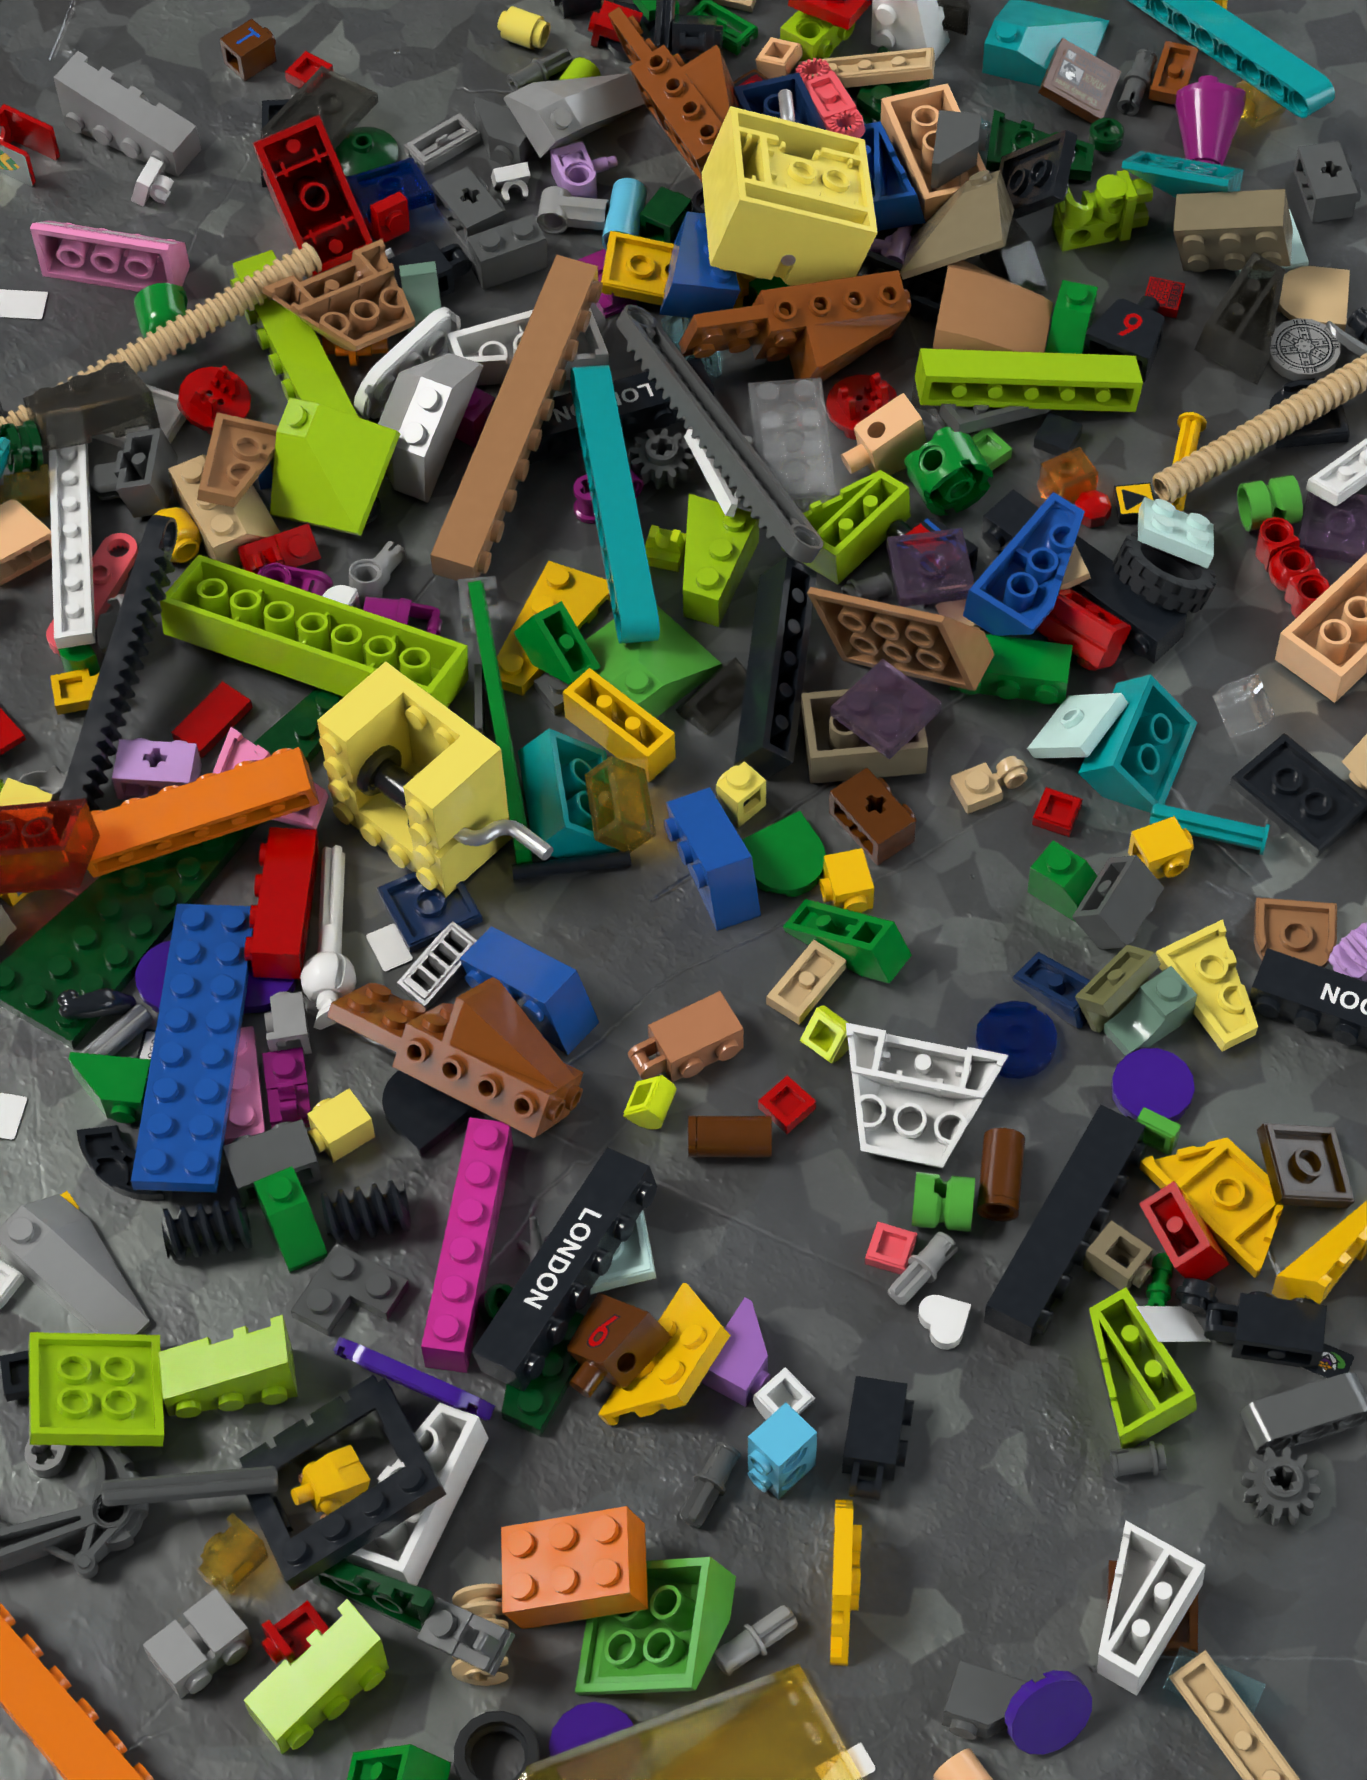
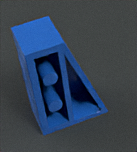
(892, 192)
(692, 282)
(714, 857)
(539, 984)

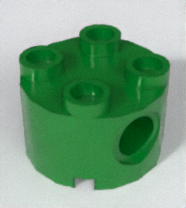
(949, 472)

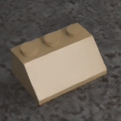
(221, 526)

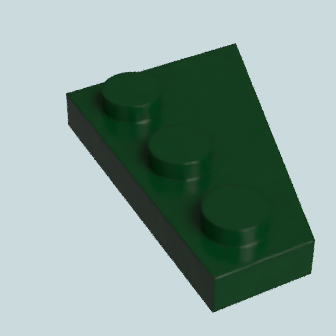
(379, 1593)

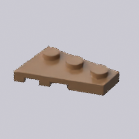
(235, 458)

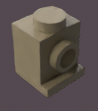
(1116, 1246)

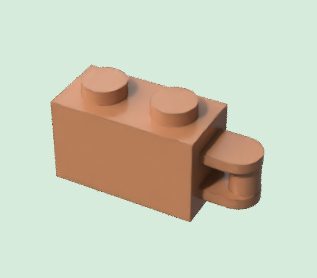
(689, 1040)

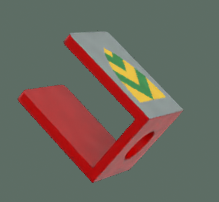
(28, 132)

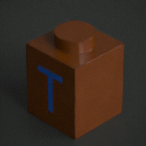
(248, 49)

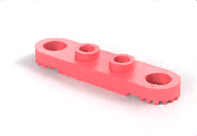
(831, 98)
(108, 575)

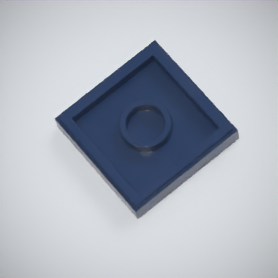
(425, 913)

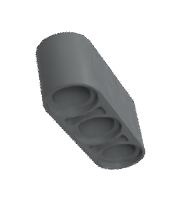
(1306, 1413)

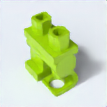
(1103, 214)

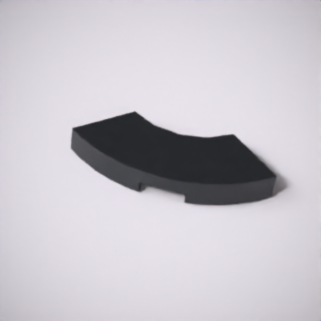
(112, 1161)

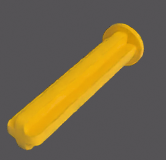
(1190, 427)

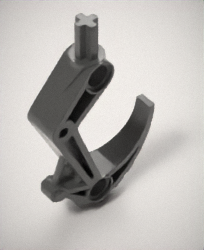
(83, 1525)

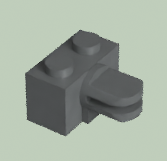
(138, 474)

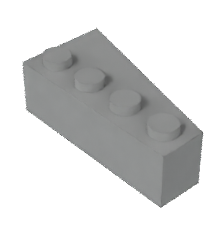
(123, 117)

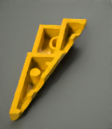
(1326, 1261)

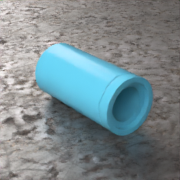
(625, 205)

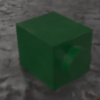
(664, 215)

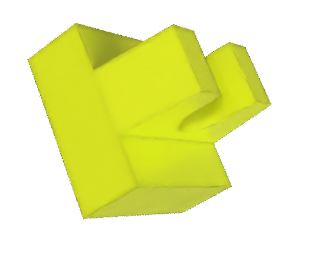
(665, 548)

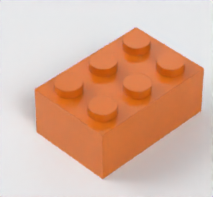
(574, 1568)

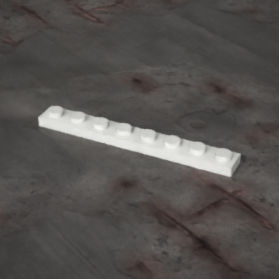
(71, 547)

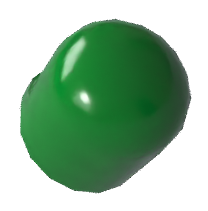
(159, 304)

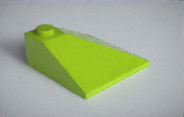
(328, 466)

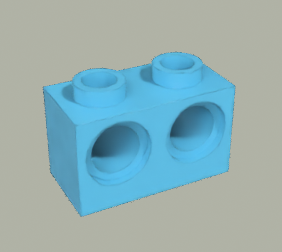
(781, 1451)

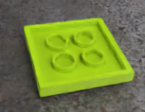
(95, 1389)

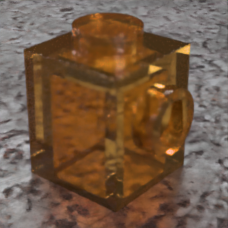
(1067, 476)

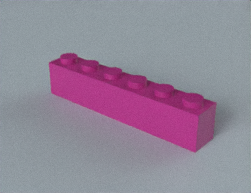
(467, 1245)

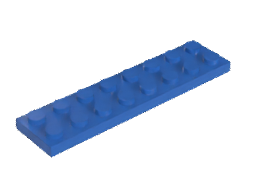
(194, 1051)

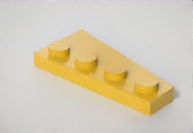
(581, 596)

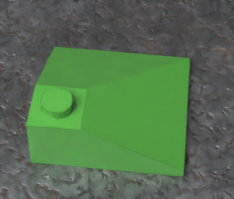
(653, 671)
(667, 1642)

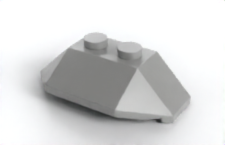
(427, 412)

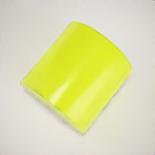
(826, 1034)
(650, 1102)

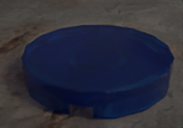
(1020, 1033)

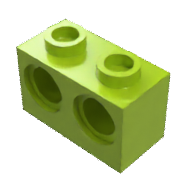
(815, 35)

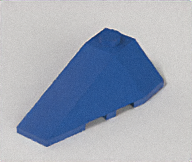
(1027, 575)

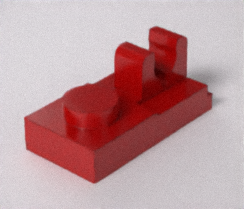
(288, 548)

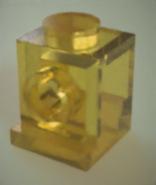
(29, 489)
(231, 1555)

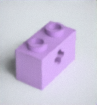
(148, 766)

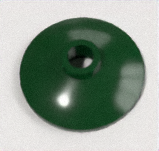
(366, 150)

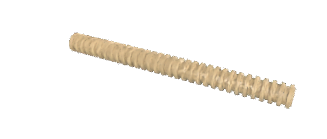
(202, 319)
(1262, 431)

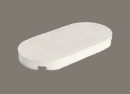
(421, 345)

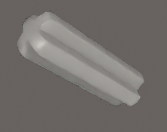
(121, 1032)

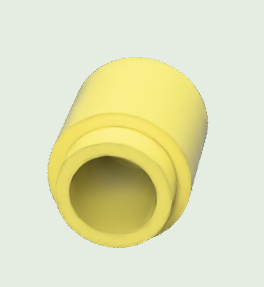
(523, 28)

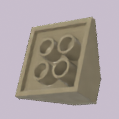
(965, 226)

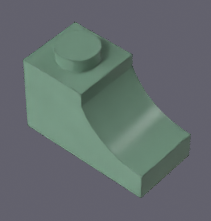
(421, 289)
(1153, 1013)

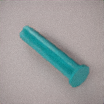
(1214, 827)

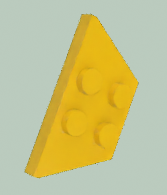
(1227, 1194)
(678, 1367)
(845, 1579)

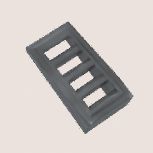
(442, 945)

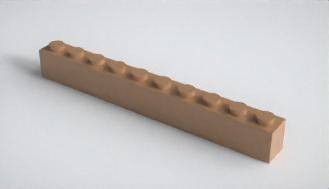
(516, 420)

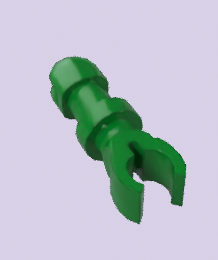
(1159, 1290)

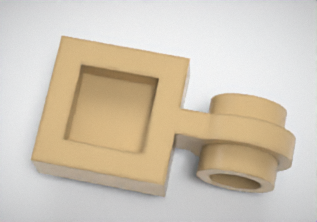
(980, 788)

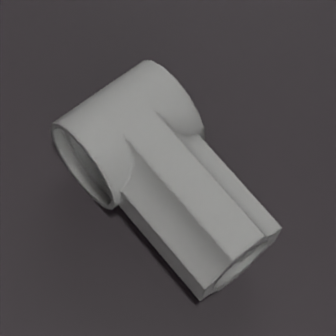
(562, 210)

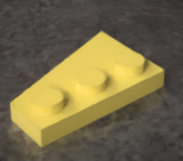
(1211, 972)

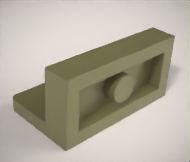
(1116, 985)

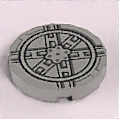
(1304, 350)

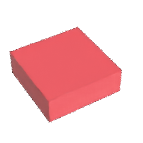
(890, 1248)

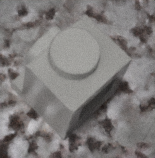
(287, 1023)

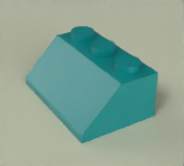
(1142, 748)
(557, 793)

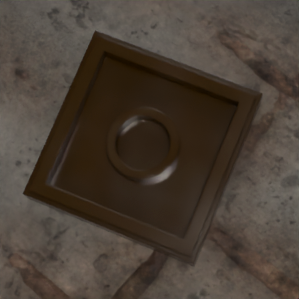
(1305, 1165)

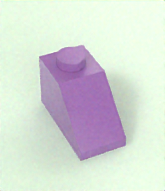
(743, 1361)

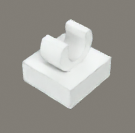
(509, 177)
(152, 184)

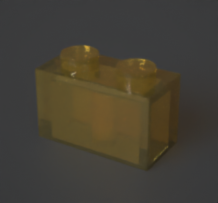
(620, 804)

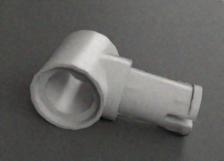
(373, 574)

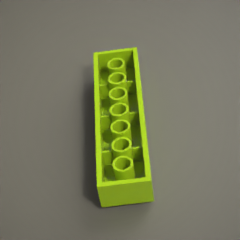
(304, 632)

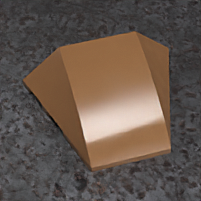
(351, 302)
(990, 313)

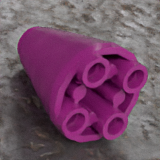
(1209, 118)

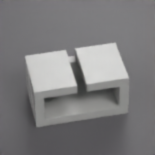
(196, 1652)

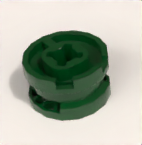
(25, 447)

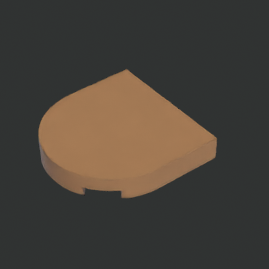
(1296, 928)

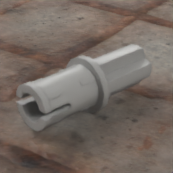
(922, 1268)
(755, 1639)

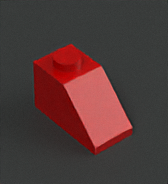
(1183, 1233)

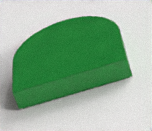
(787, 856)

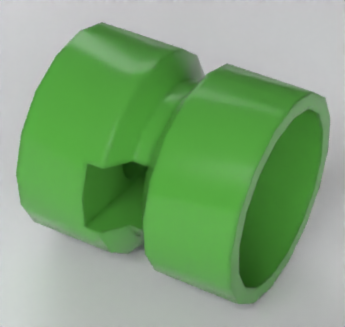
(1262, 501)
(943, 1202)

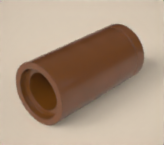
(730, 1136)
(1001, 1174)

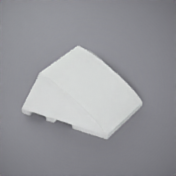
(915, 1093)

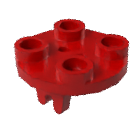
(225, 389)
(844, 404)

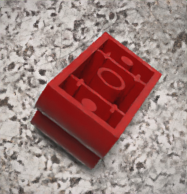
(312, 192)

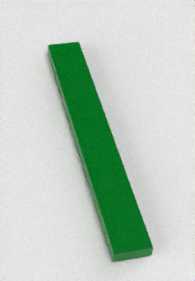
(498, 710)

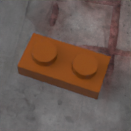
(1173, 71)

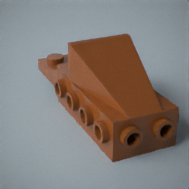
(682, 97)
(814, 323)
(471, 1050)

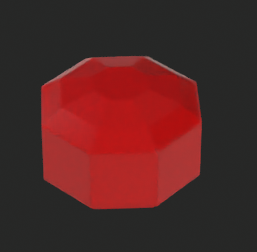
(1096, 508)

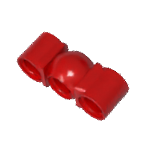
(1288, 565)

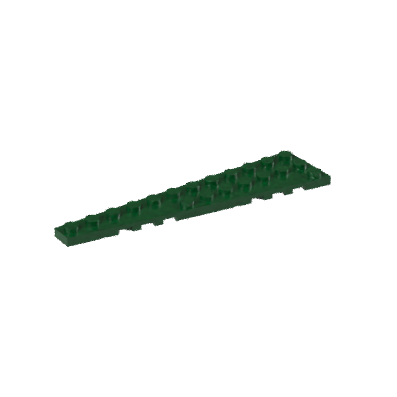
(131, 910)

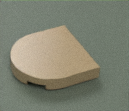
(1316, 294)

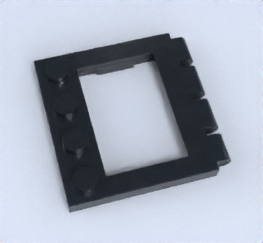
(362, 1517)

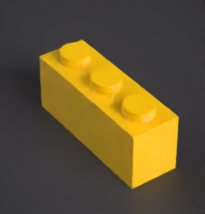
(619, 724)

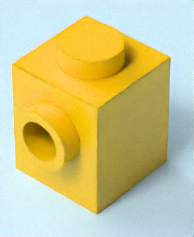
(1162, 847)
(847, 881)

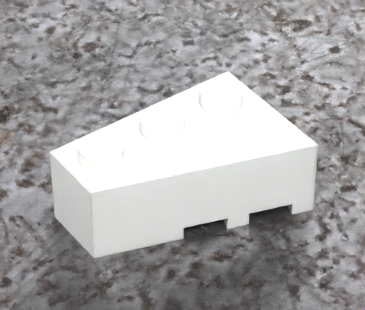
(1145, 1607)

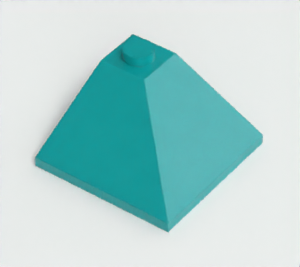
(1027, 36)
(1183, 175)

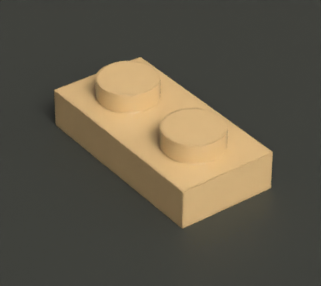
(806, 982)

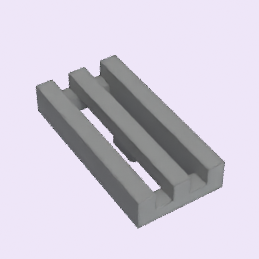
(445, 146)

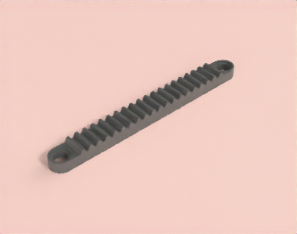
(718, 435)

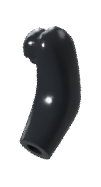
(94, 1004)

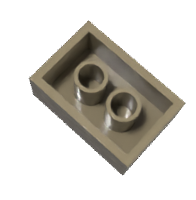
(1227, 228)
(839, 754)

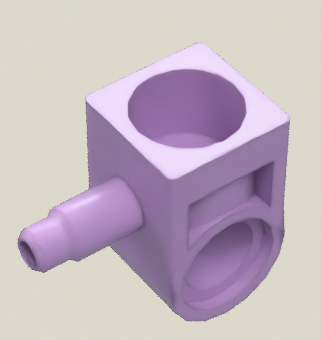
(576, 171)

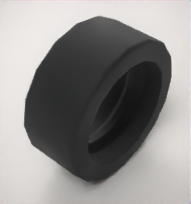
(493, 1723)

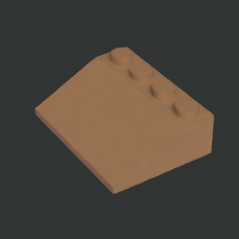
(908, 639)

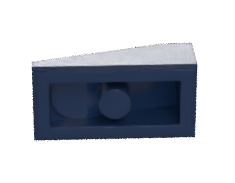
(1054, 987)

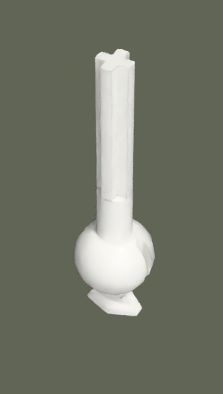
(328, 972)

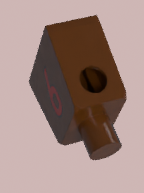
(614, 1344)

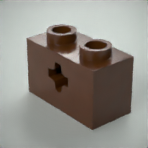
(872, 815)

